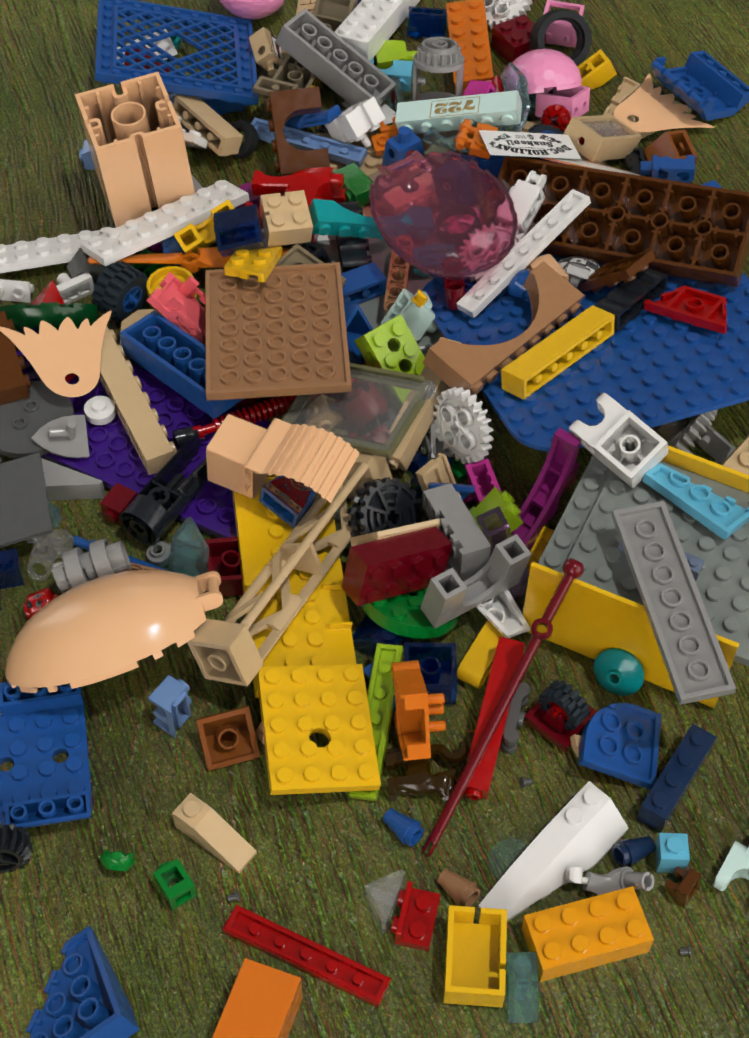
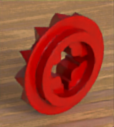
(554, 111)

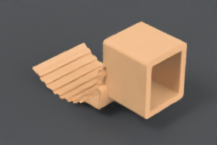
(245, 455)

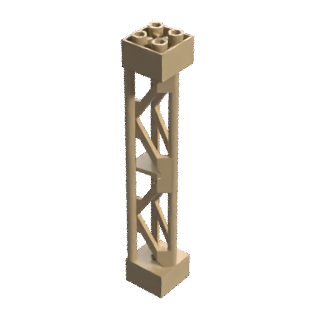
(225, 647)

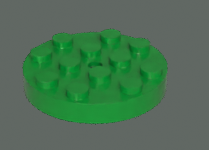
(404, 616)

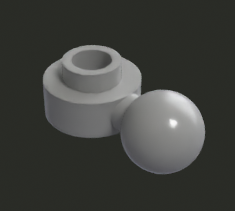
(159, 559)

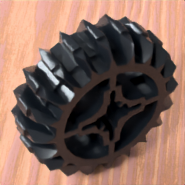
(14, 847)

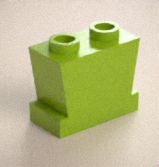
(505, 502)

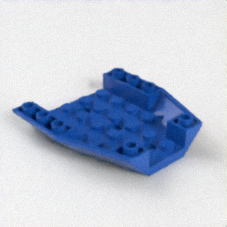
(31, 736)

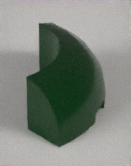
(50, 312)

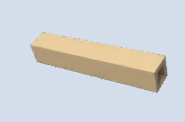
(411, 441)

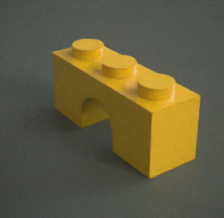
(200, 235)

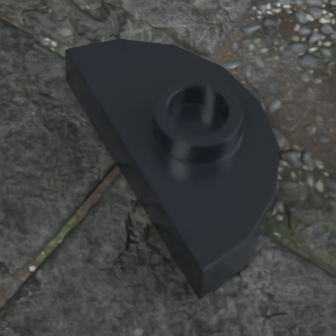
(632, 160)

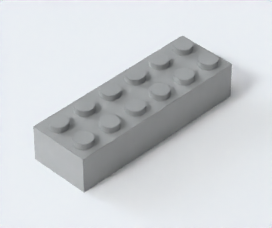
(333, 60)

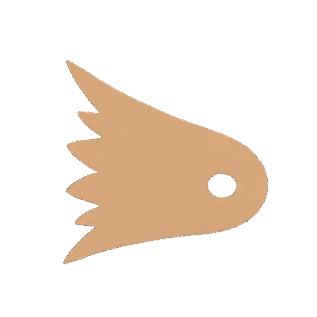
(655, 110)
(64, 352)

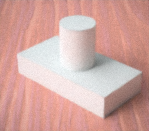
(75, 288)

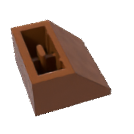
(671, 144)

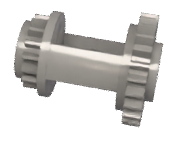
(437, 56)

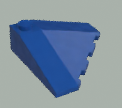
(84, 996)

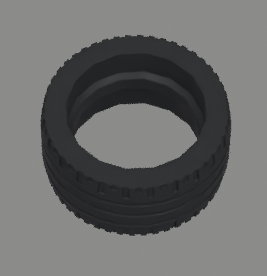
(580, 25)

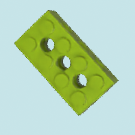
(402, 345)

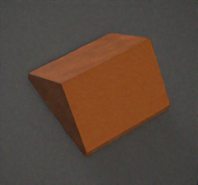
(227, 738)

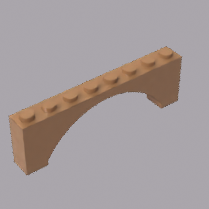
(473, 365)

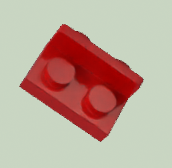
(416, 918)

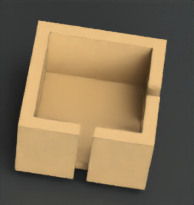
(285, 218)

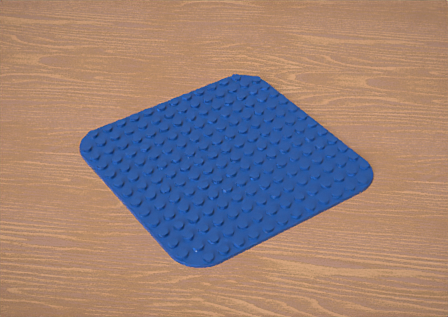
(650, 367)

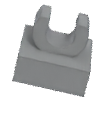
(577, 272)

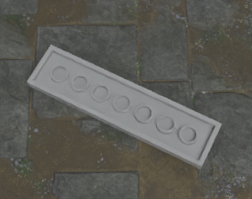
(673, 603)

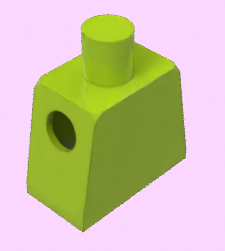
(391, 51)

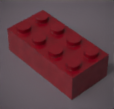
(395, 565)

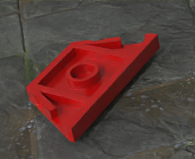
(692, 307)

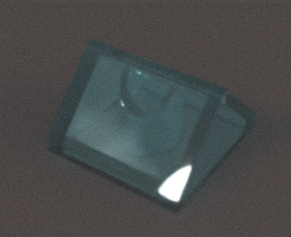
(188, 550)

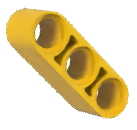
(479, 658)

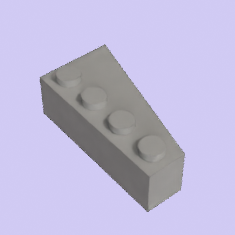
(470, 547)

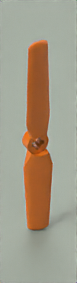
(192, 262)

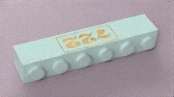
(450, 112)

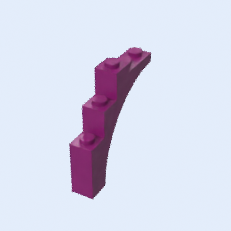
(554, 479)

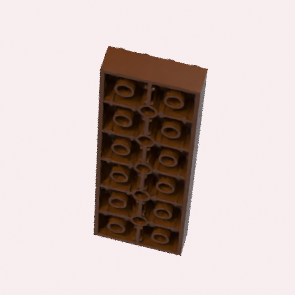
(688, 226)

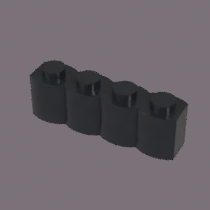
(352, 250)
(629, 298)

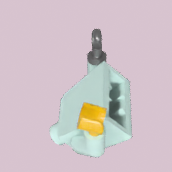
(415, 311)

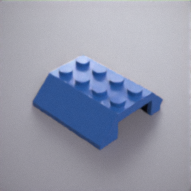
(704, 85)

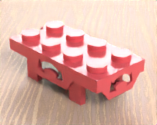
(179, 306)

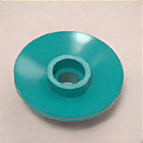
(622, 664)

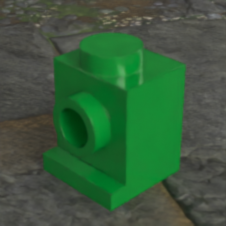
(182, 891)

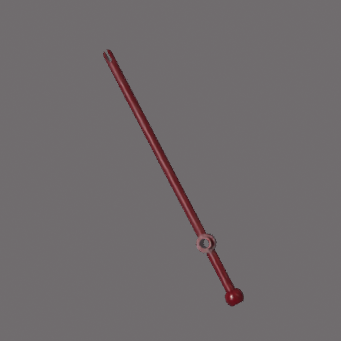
(572, 570)

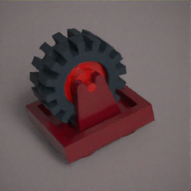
(560, 714)

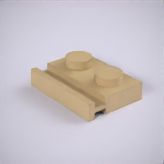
(435, 471)

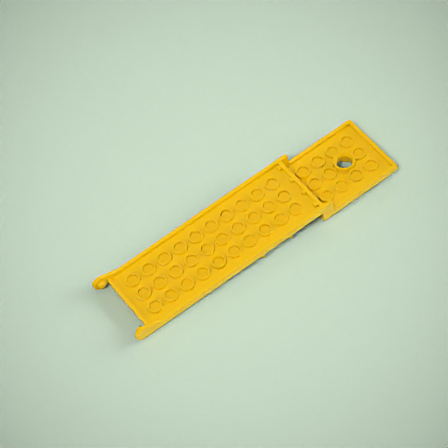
(311, 671)

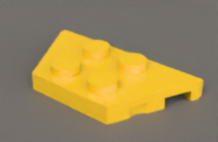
(253, 262)

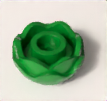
(117, 860)

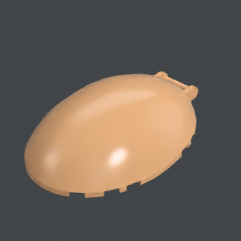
(109, 627)

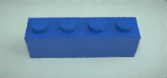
(363, 284)

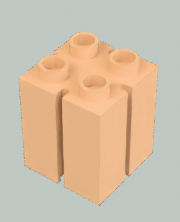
(136, 146)

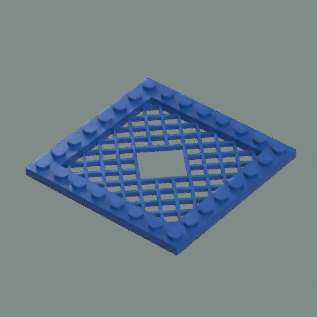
(112, 70)

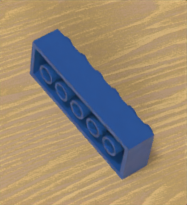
(173, 359)

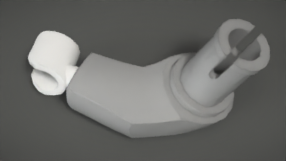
(611, 881)

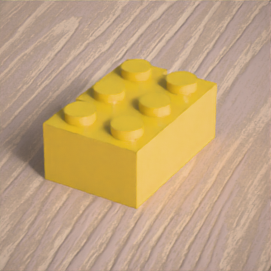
(475, 957)

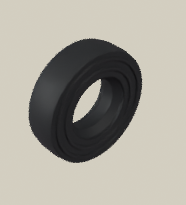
(251, 138)

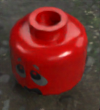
(37, 600)

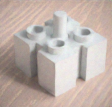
(356, 122)

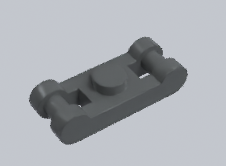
(515, 719)

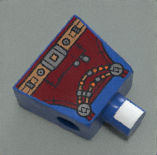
(287, 498)

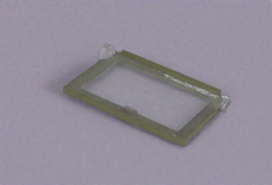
(371, 415)

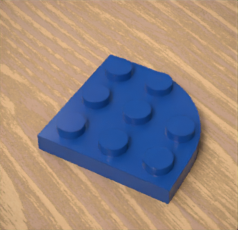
(622, 743)

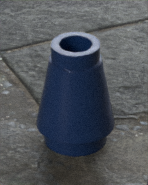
(631, 851)

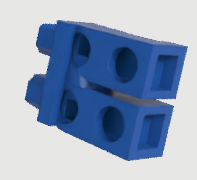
(669, 169)

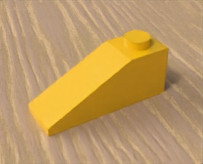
(596, 70)

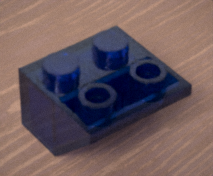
(238, 230)

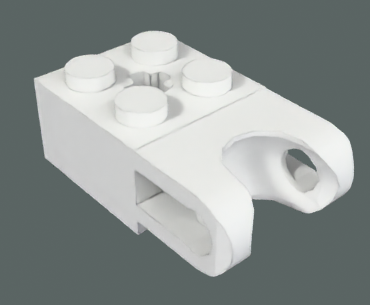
(615, 435)

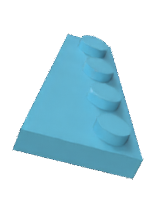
(698, 501)

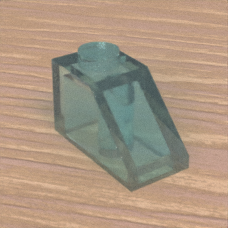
(521, 987)

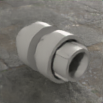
(83, 567)

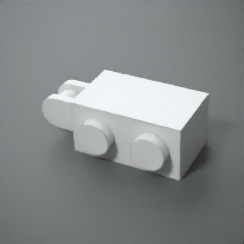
(528, 199)

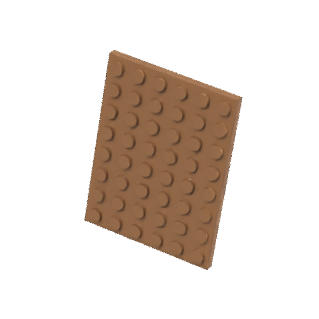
(276, 333)

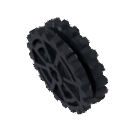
(383, 506)

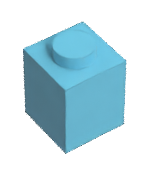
(671, 851)

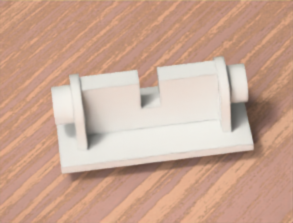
(16, 290)

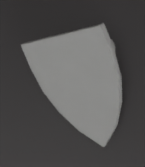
(64, 437)

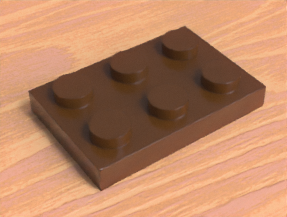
(616, 271)

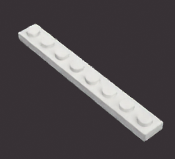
(523, 253)

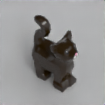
(418, 775)

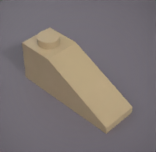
(212, 833)

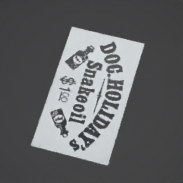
(529, 144)

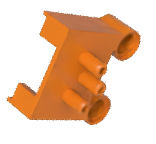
(413, 710)

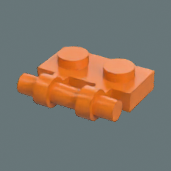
(476, 145)

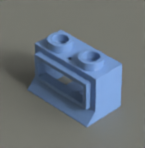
(172, 704)

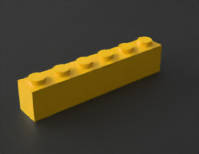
(557, 352)

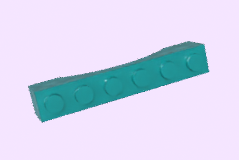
(333, 219)

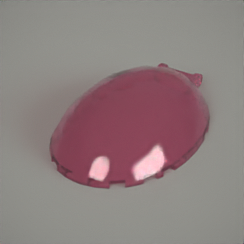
(444, 215)

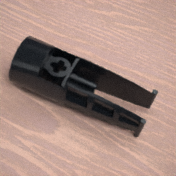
(165, 495)

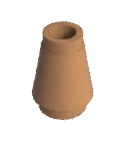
(459, 888)

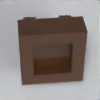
(686, 887)

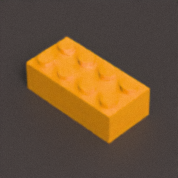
(587, 933)

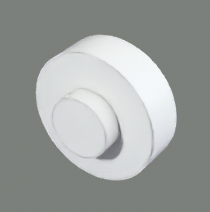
(99, 410)

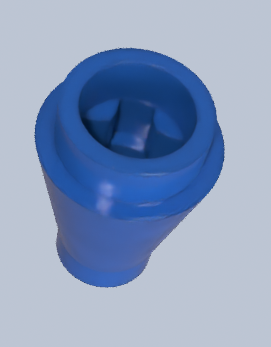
(405, 828)

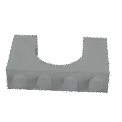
(450, 596)

